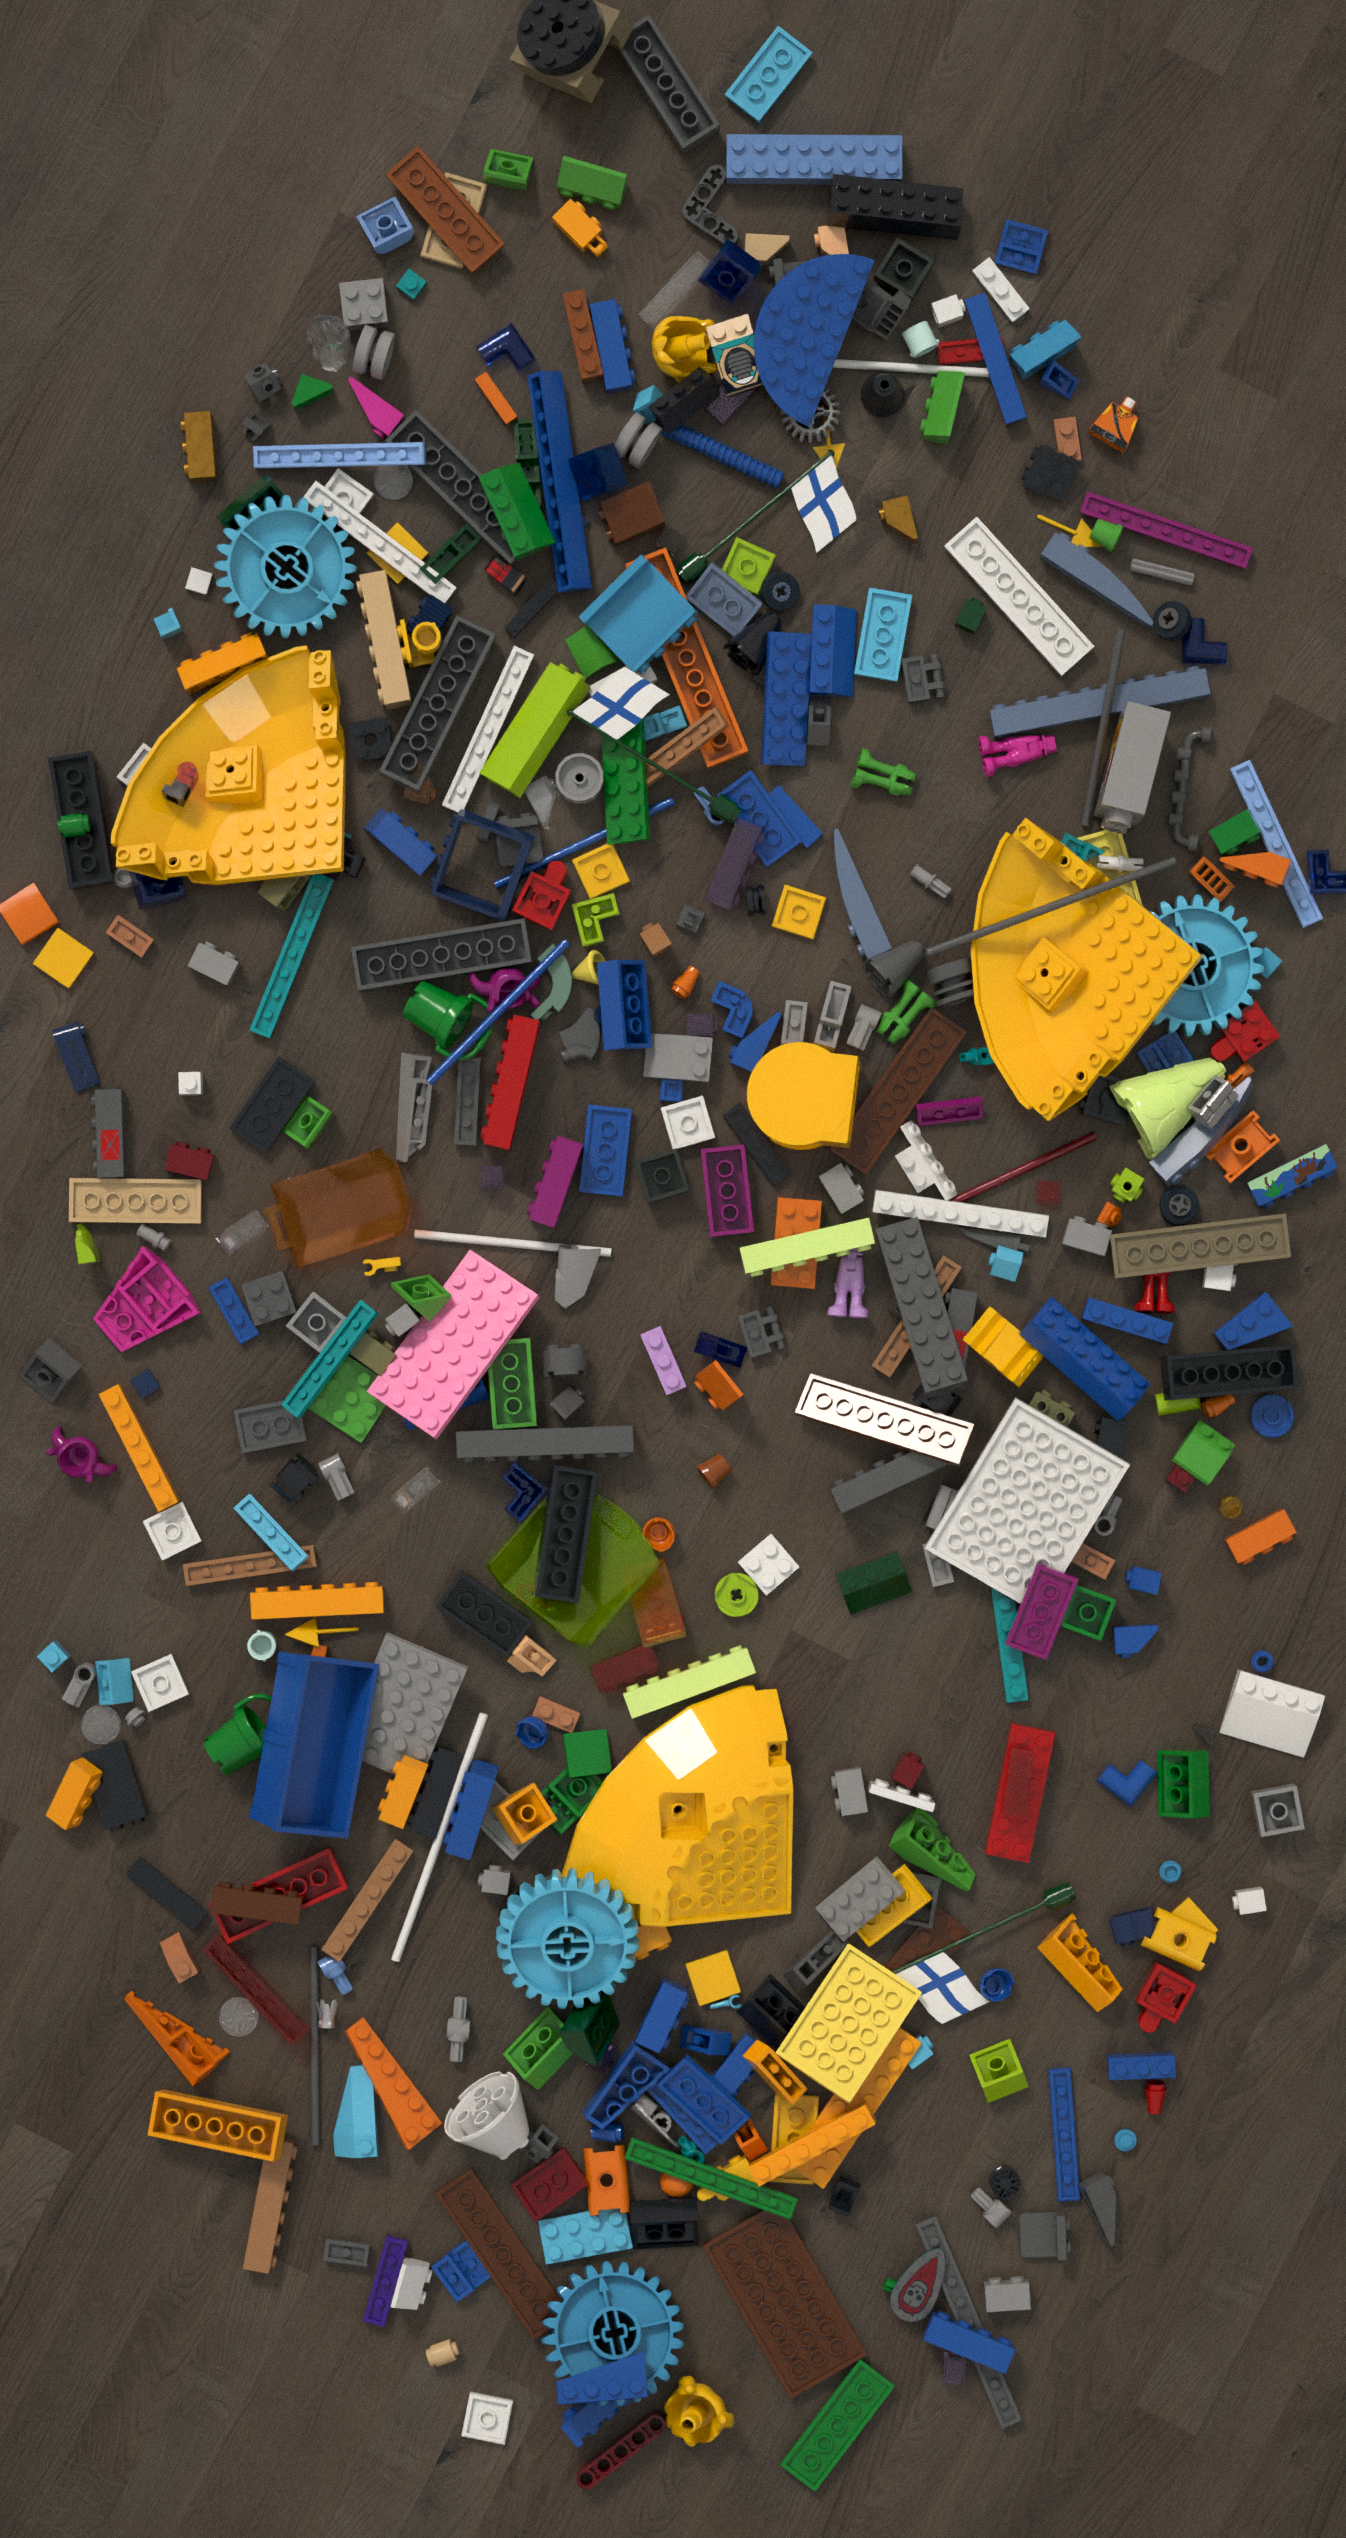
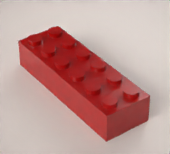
(511, 1082)
(1014, 1835)
(312, 1877)

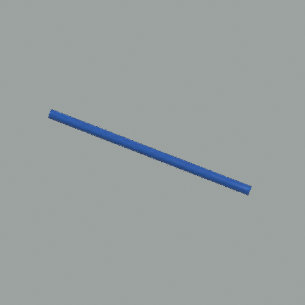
(577, 846)
(506, 1003)

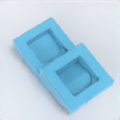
(664, 723)

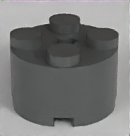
(565, 1362)

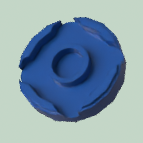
(1272, 1416)

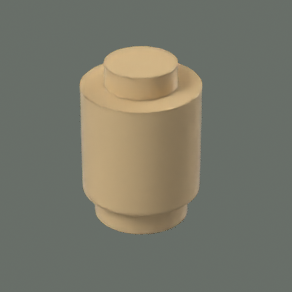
(443, 2353)

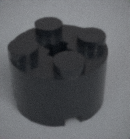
(942, 1404)
(294, 1478)

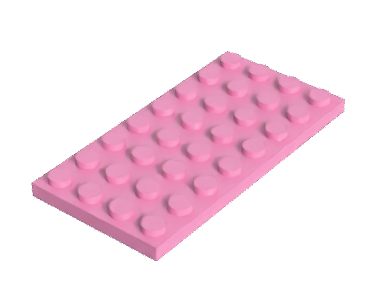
(452, 1352)

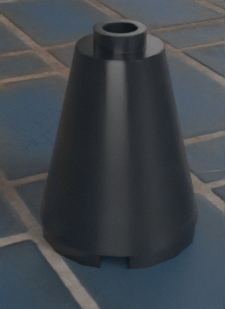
(882, 394)
(750, 645)

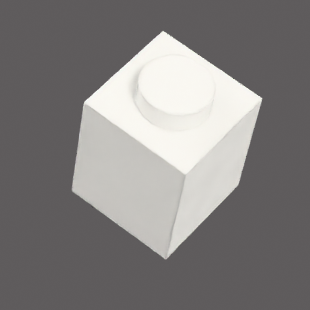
(948, 310)
(190, 1083)
(1249, 1900)

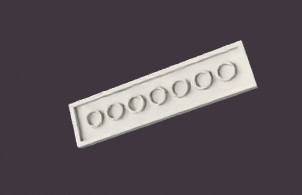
(1019, 596)

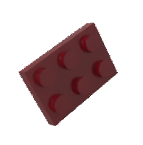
(549, 2184)

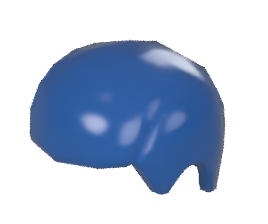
(532, 1732)
(996, 1984)

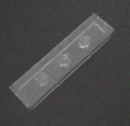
(674, 291)

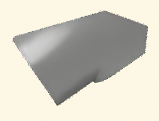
(574, 1272)
(644, 2108)

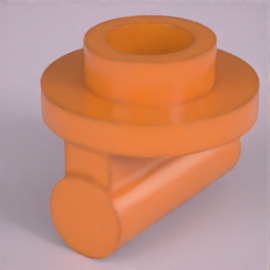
(1110, 1215)

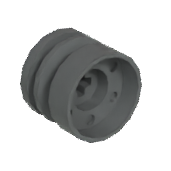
(953, 982)

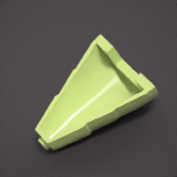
(1161, 1100)

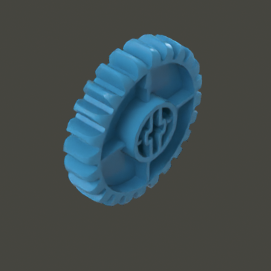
(617, 2295)

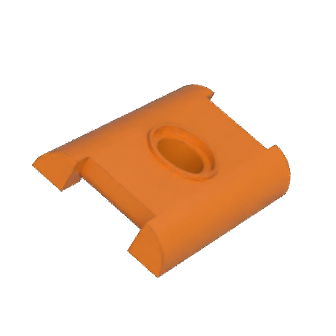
(1235, 1161)
(601, 2196)

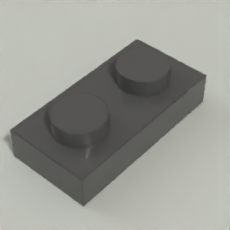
(346, 2252)

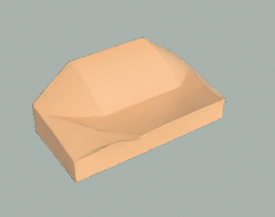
(531, 1657)

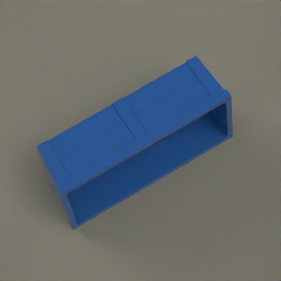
(314, 1744)

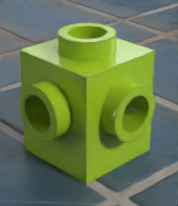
(1134, 1182)

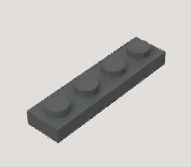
(467, 1102)

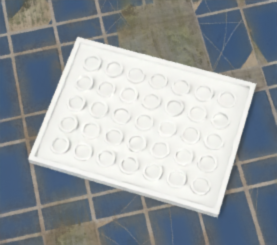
(1026, 1501)

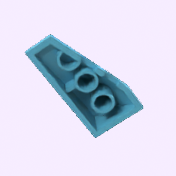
(356, 2122)

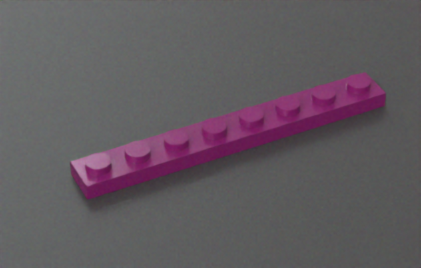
(1166, 530)

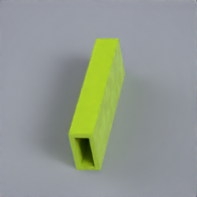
(535, 729)

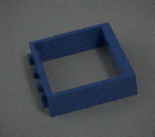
(470, 901)

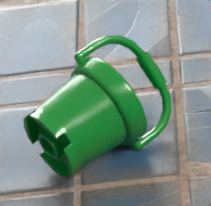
(444, 1016)
(238, 1739)

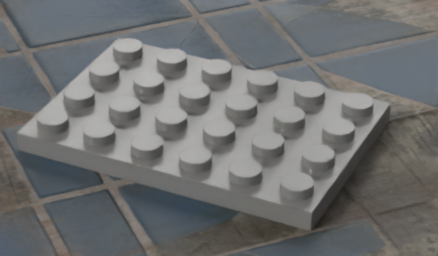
(409, 1702)

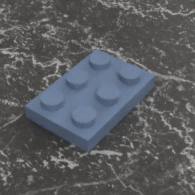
(724, 599)

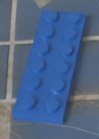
(786, 698)

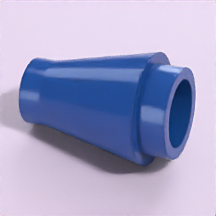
(611, 2133)

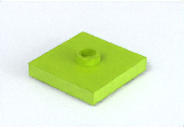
(748, 564)

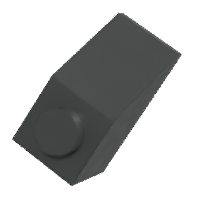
(819, 721)
(568, 1401)

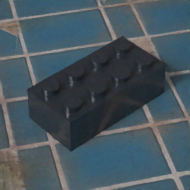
(484, 1613)

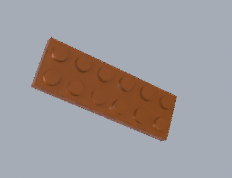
(445, 209)

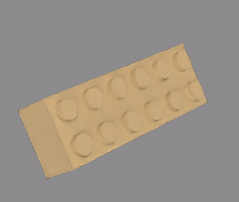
(386, 643)

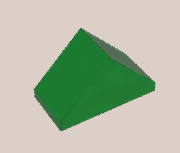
(309, 391)

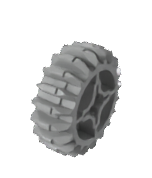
(810, 431)

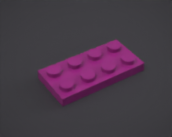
(1041, 1611)

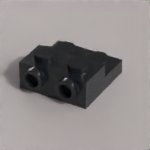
(1050, 472)
(1101, 1102)

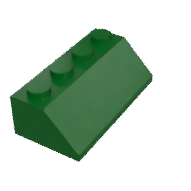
(516, 510)

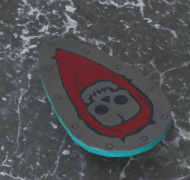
(919, 2287)

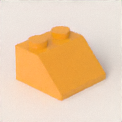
(524, 1814)

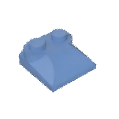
(386, 226)

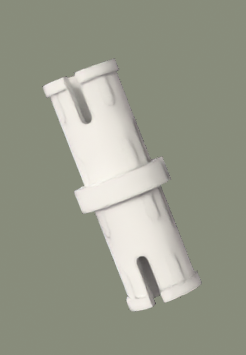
(1119, 863)

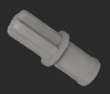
(930, 881)

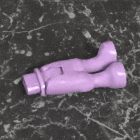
(849, 1278)

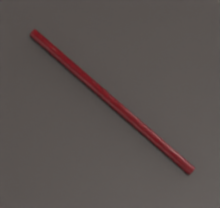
(1024, 1168)

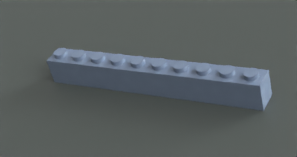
(1088, 703)

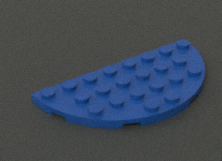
(804, 329)

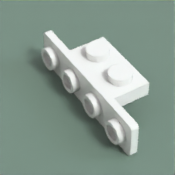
(922, 1165)

